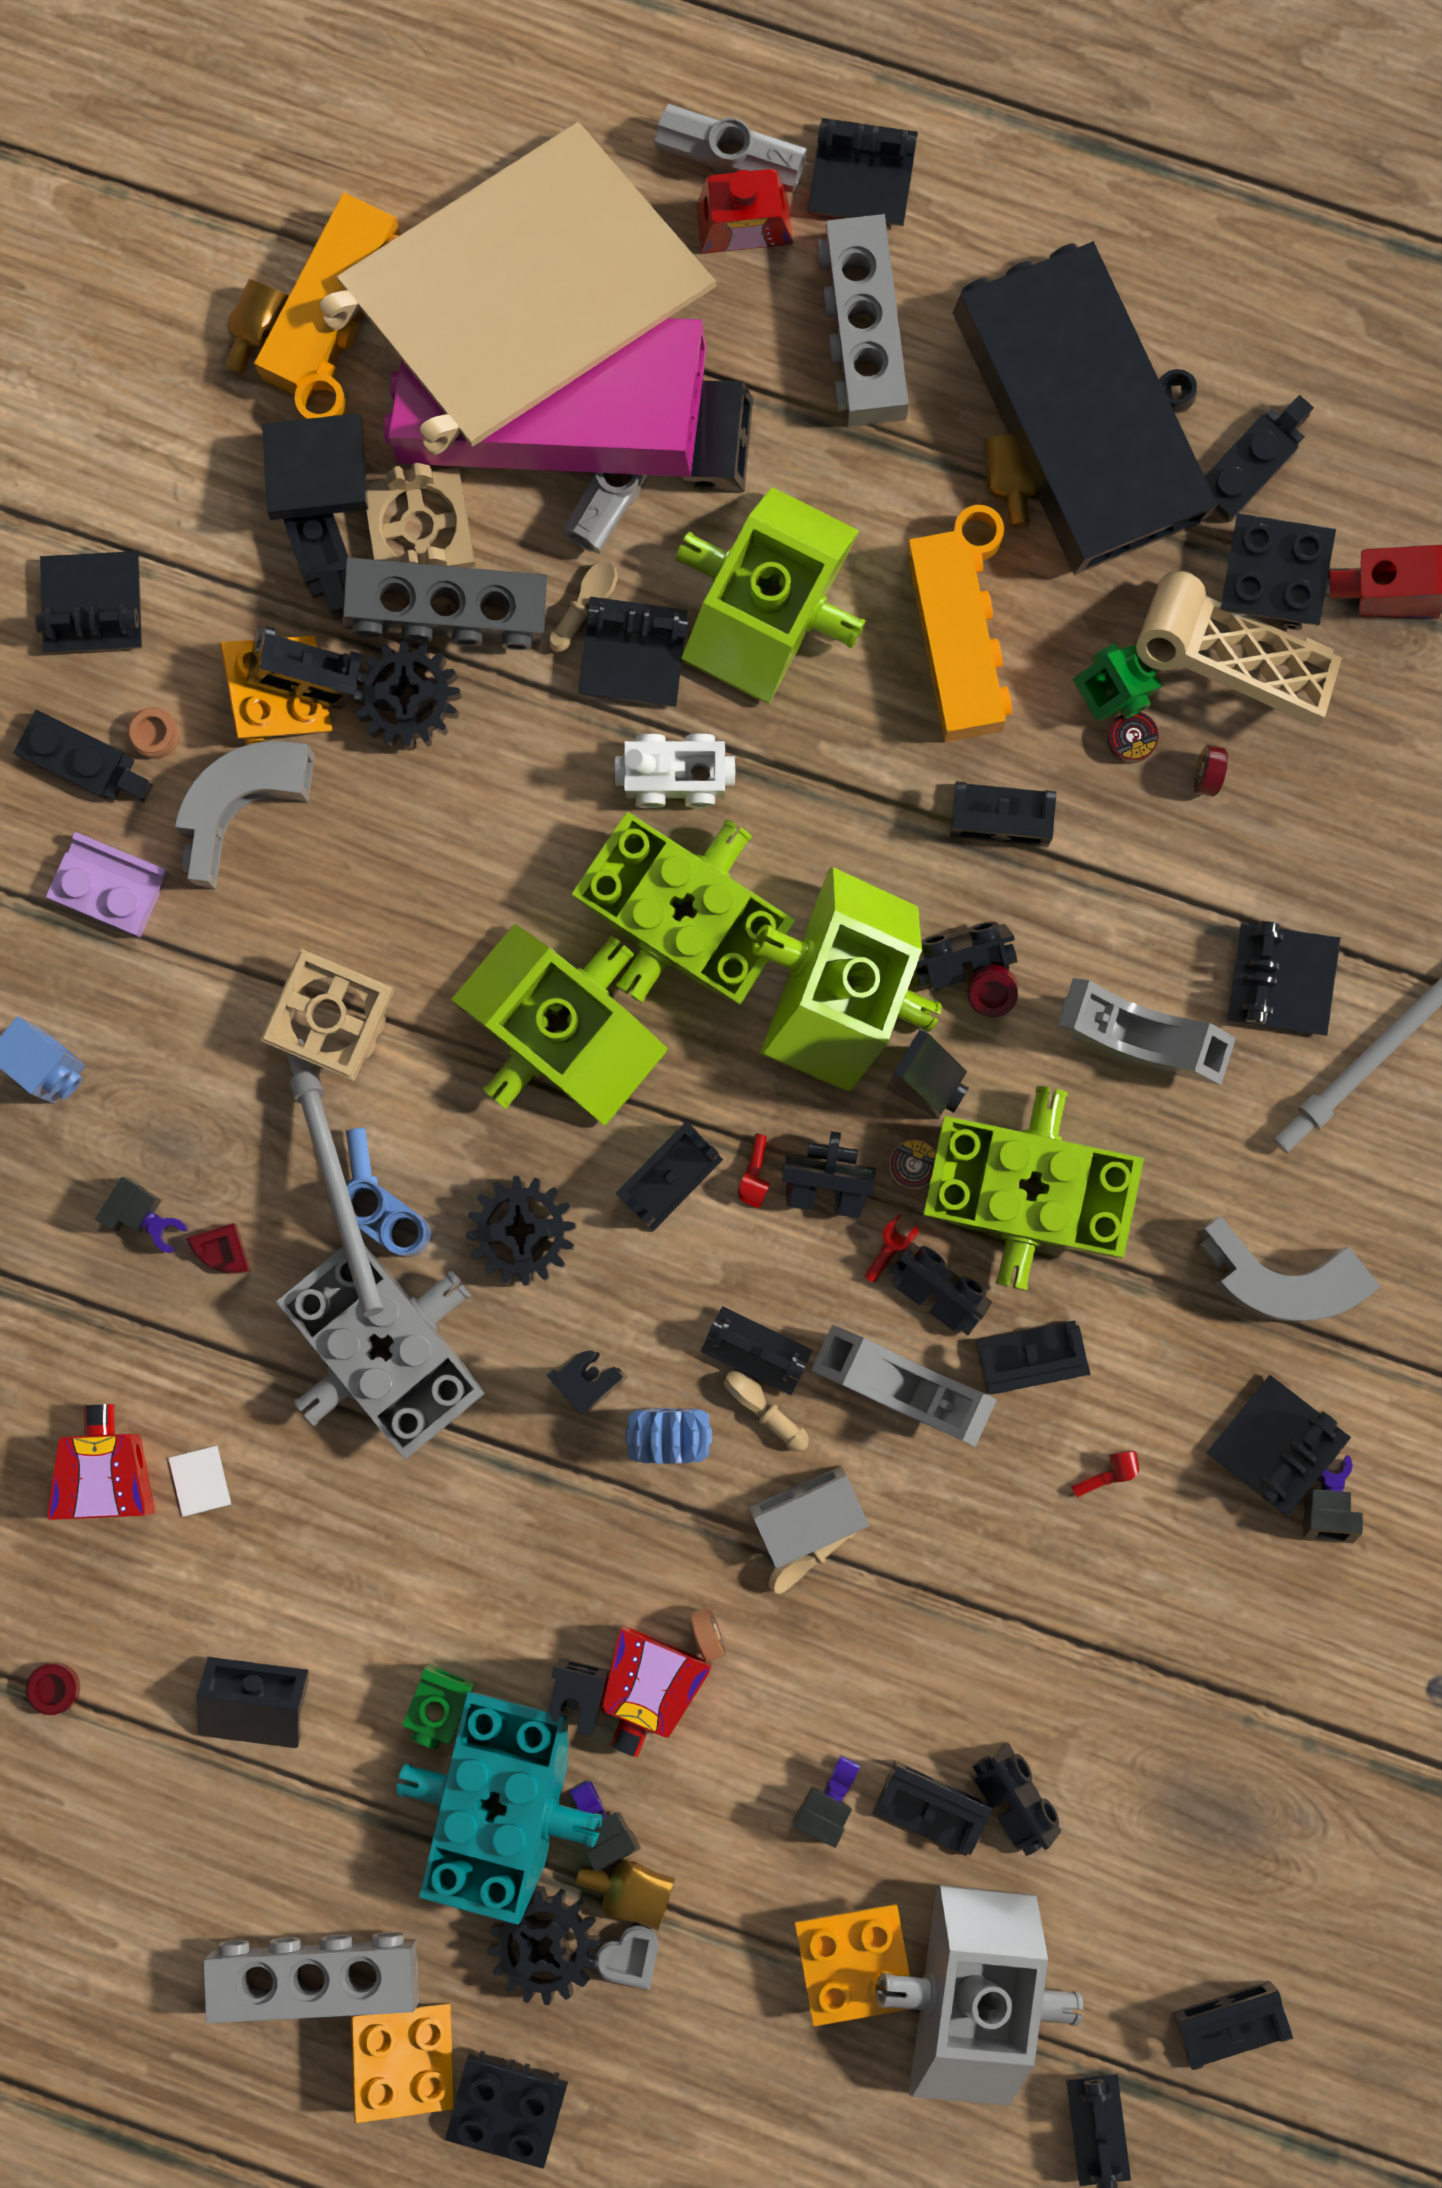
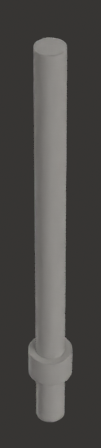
(307, 1091)
(1318, 1109)

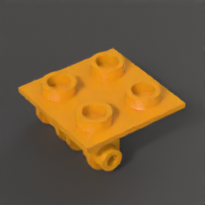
(266, 712)
(844, 1960)
(402, 2063)

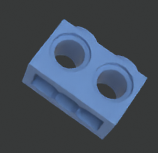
(39, 1061)

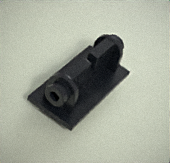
(980, 947)
(926, 1274)
(756, 1350)
(1031, 1820)
(1098, 2130)

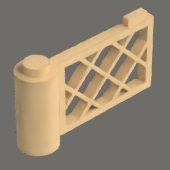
(1181, 626)

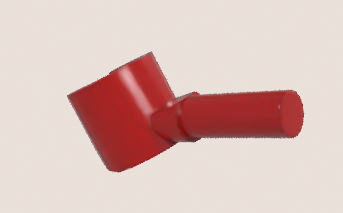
(752, 1188)
(892, 1242)
(1123, 1467)

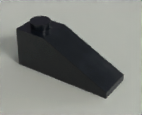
(929, 1077)

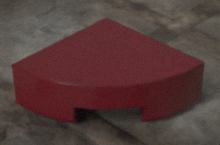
(221, 1249)

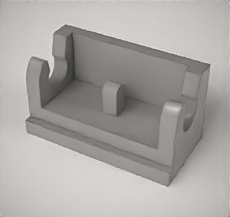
(809, 1516)

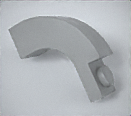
(228, 786)
(1145, 1035)
(1318, 1294)
(904, 1385)

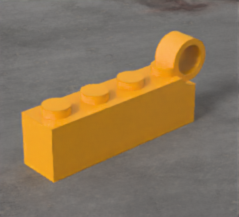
(301, 346)
(956, 628)

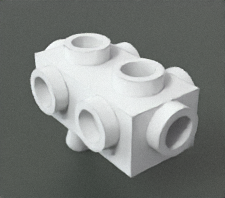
(663, 770)

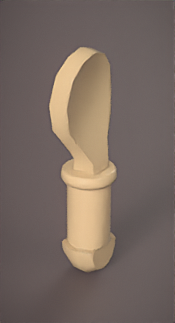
(597, 582)
(750, 1394)
(791, 1573)

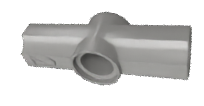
(701, 136)
(600, 511)

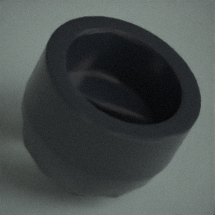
(1187, 385)

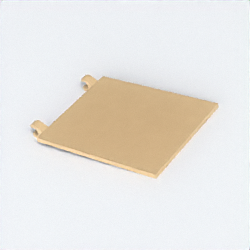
(521, 286)

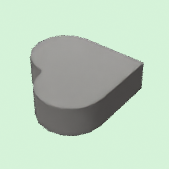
(630, 1957)

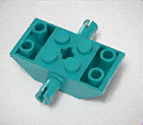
(487, 1858)

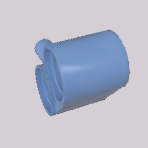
(389, 1210)

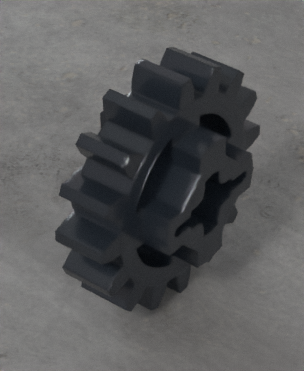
(426, 696)
(499, 1232)
(560, 1957)

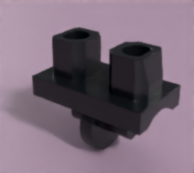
(850, 1181)

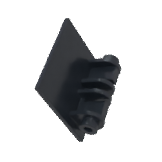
(862, 170)
(1278, 570)
(90, 602)
(633, 651)
(1283, 978)
(1279, 1445)
(506, 2109)

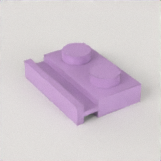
(107, 884)

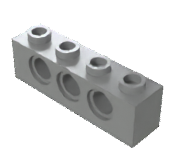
(865, 245)
(234, 1998)

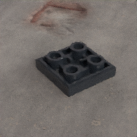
(315, 466)

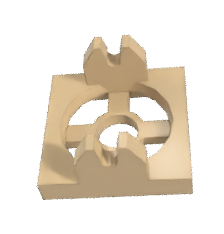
(443, 482)
(347, 1061)

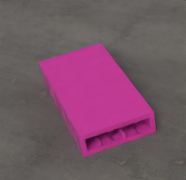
(617, 418)

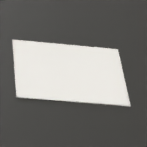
(199, 1481)

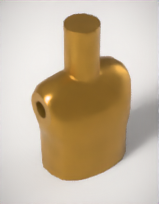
(252, 321)
(1009, 477)
(630, 1892)

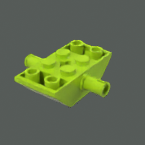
(755, 636)
(646, 875)
(820, 1019)
(595, 1058)
(1084, 1199)

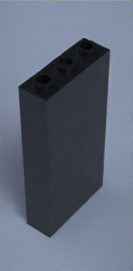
(1083, 406)

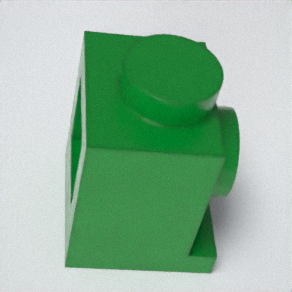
(440, 1687)

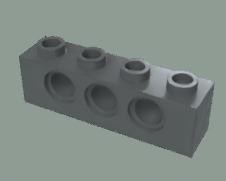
(519, 593)

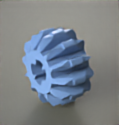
(668, 1435)

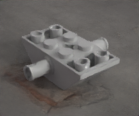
(413, 1390)
(976, 1948)

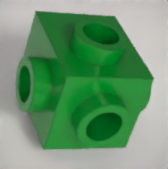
(1117, 683)

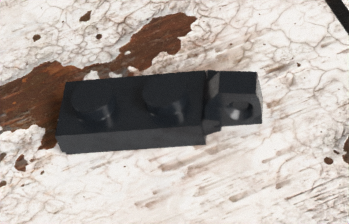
(1257, 457)
(320, 557)
(79, 759)

